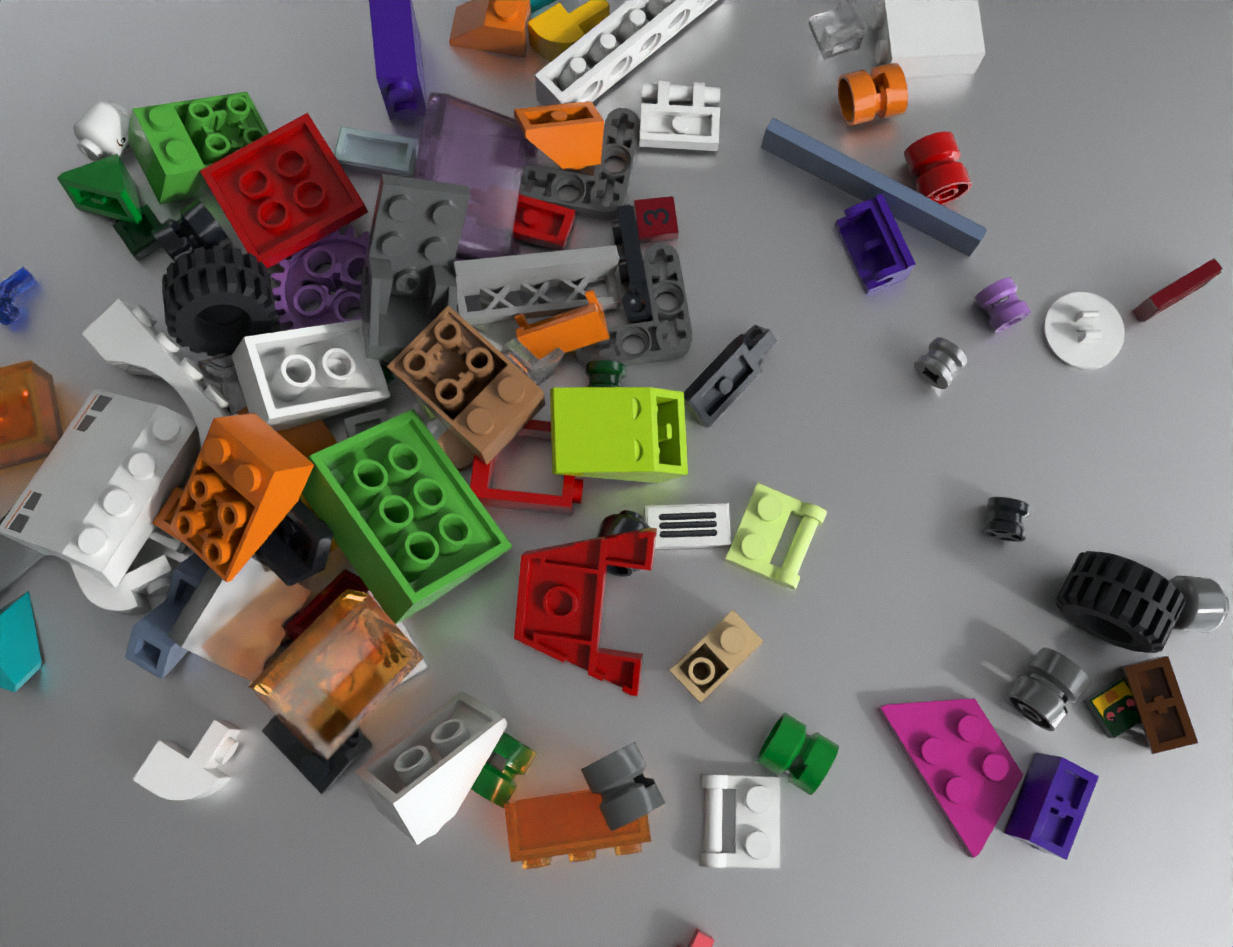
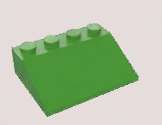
(402, 514)

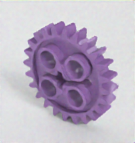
(347, 259)

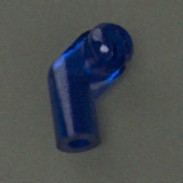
(11, 289)

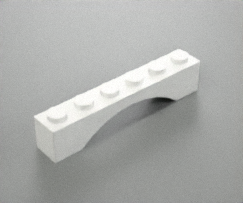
(132, 343)

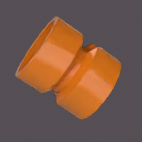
(877, 93)

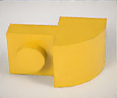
(558, 30)

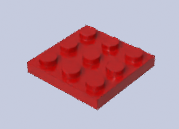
(284, 191)

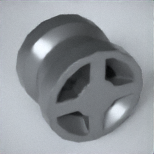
(940, 363)

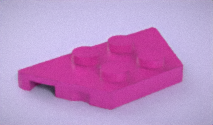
(958, 763)

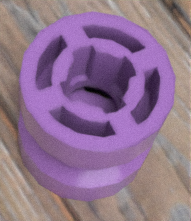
(1002, 304)

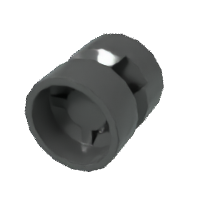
(1047, 689)
(623, 786)

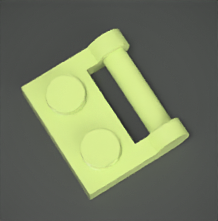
(762, 530)

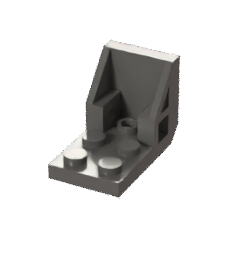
(409, 261)

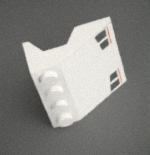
(105, 484)

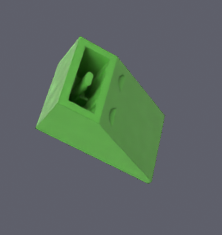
(187, 136)

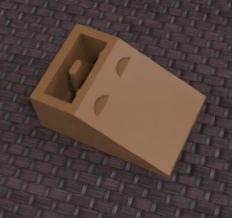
(468, 384)

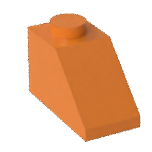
(492, 26)
(564, 132)

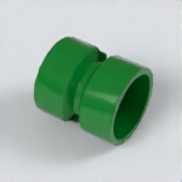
(798, 754)
(499, 784)

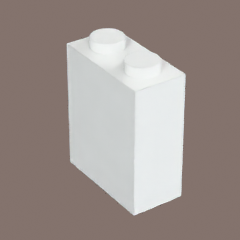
(929, 36)

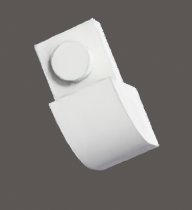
(131, 592)
(183, 775)

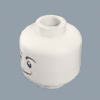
(103, 130)

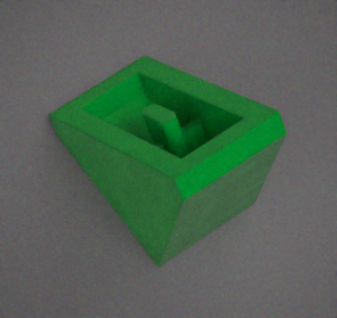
(103, 189)

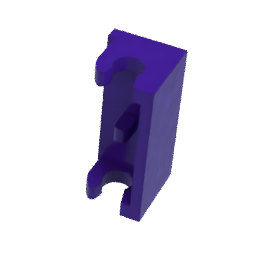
(875, 244)
(1051, 804)

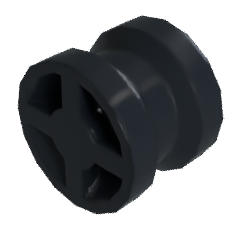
(1006, 519)

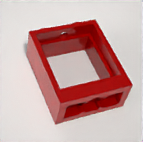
(483, 477)

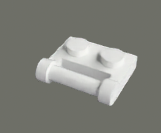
(754, 821)

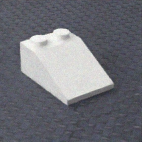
(308, 374)
(432, 766)

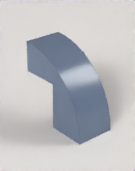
(148, 640)

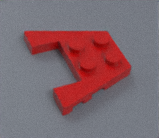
(564, 600)

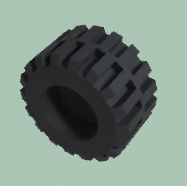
(217, 300)
(1120, 601)

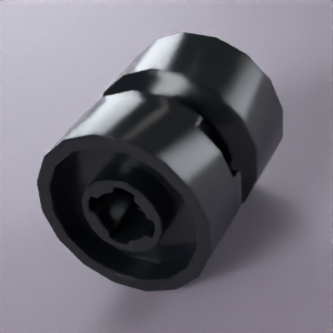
(192, 231)

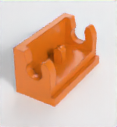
(566, 330)

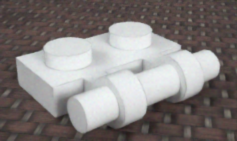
(680, 125)

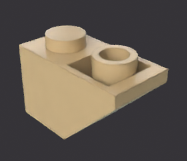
(716, 656)

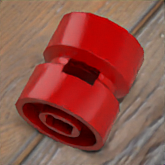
(936, 167)

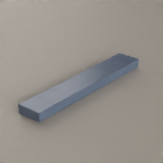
(867, 183)

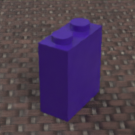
(398, 58)

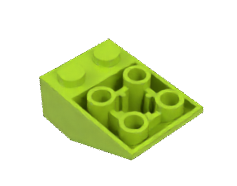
(618, 433)

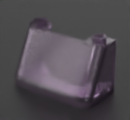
(487, 154)

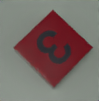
(656, 219)

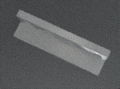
(532, 272)

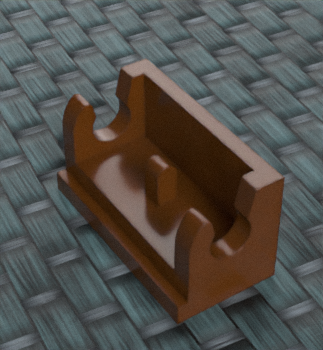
(1160, 704)

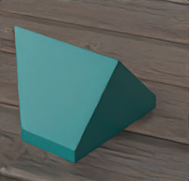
(18, 644)

